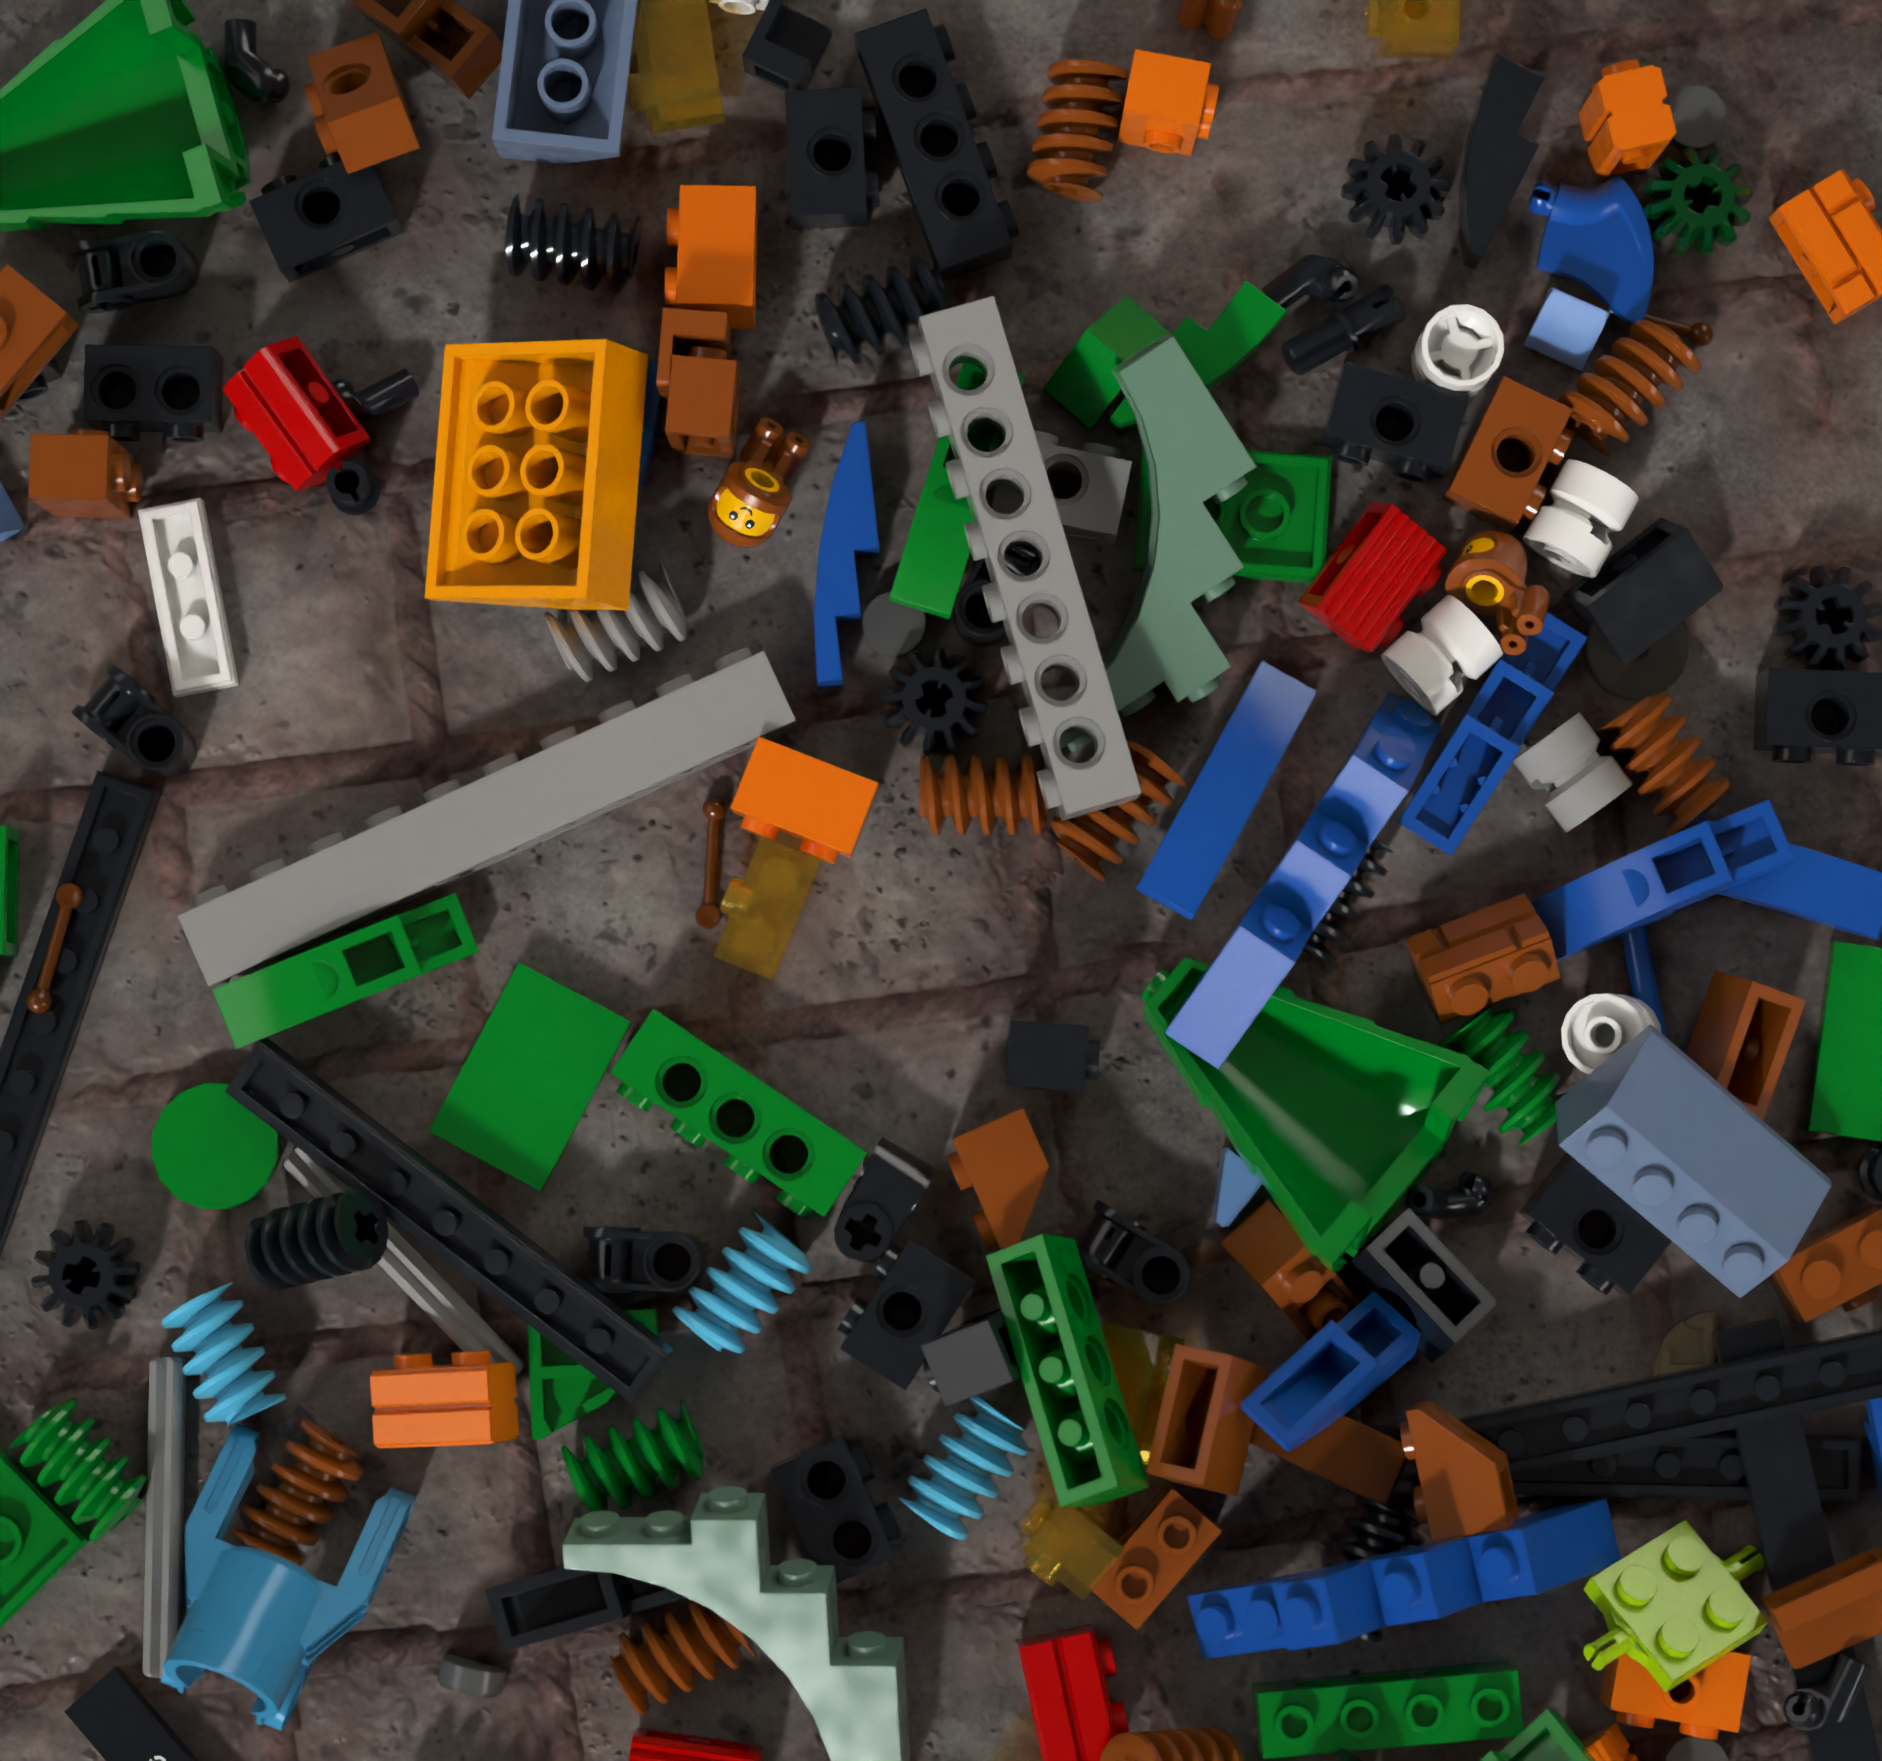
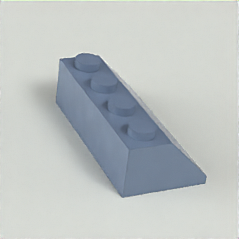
(564, 79)
(1692, 1160)

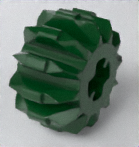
(1677, 185)

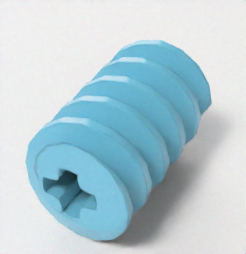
(744, 1287)
(221, 1357)
(967, 1468)

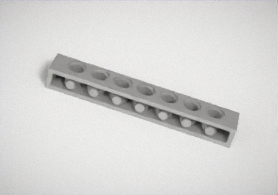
(977, 336)

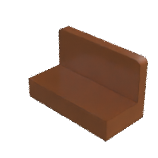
(689, 329)
(1828, 1609)

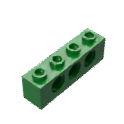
(665, 1044)
(1067, 1371)
(1387, 1709)

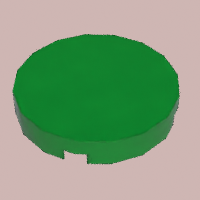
(213, 1149)

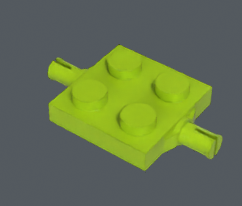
(1674, 1606)

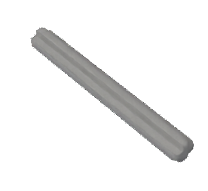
(414, 1274)
(164, 1510)

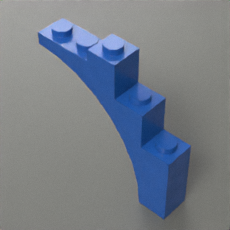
(1305, 880)
(1405, 1585)

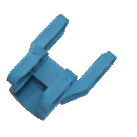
(259, 1612)

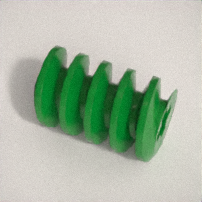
(1512, 1073)
(636, 1461)
(81, 1468)

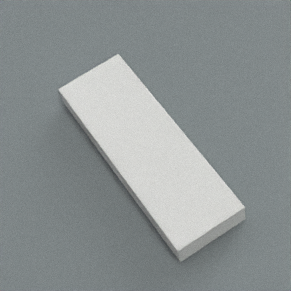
(188, 597)

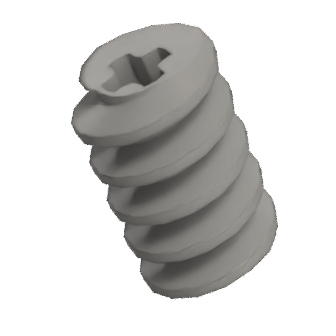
(605, 631)

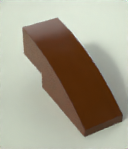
(440, 37)
(1346, 1455)

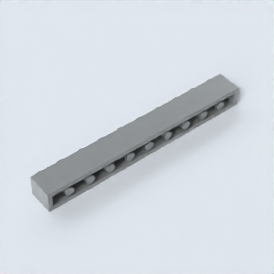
(486, 820)

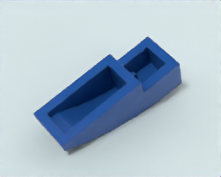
(1818, 891)
(1332, 1372)

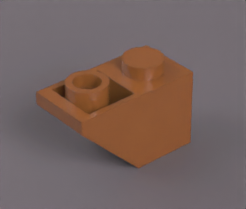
(1006, 1173)
(1287, 1272)
(1460, 1473)

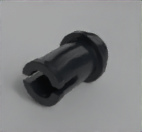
(367, 490)

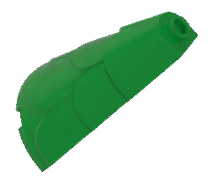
(121, 124)
(1324, 1108)

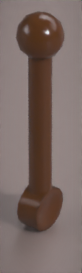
(1699, 334)
(68, 897)
(708, 915)

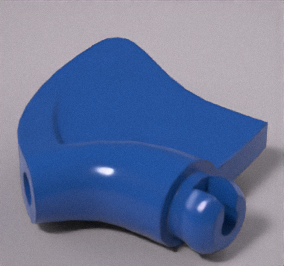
(1598, 242)

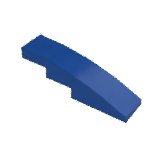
(846, 535)
(1489, 736)
(1226, 790)

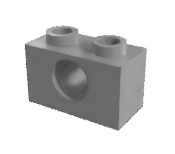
(1103, 484)

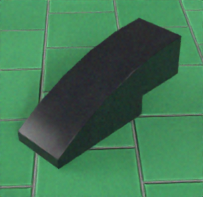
(1494, 155)
(565, 1602)

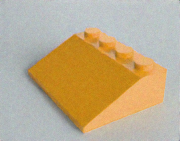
(537, 474)

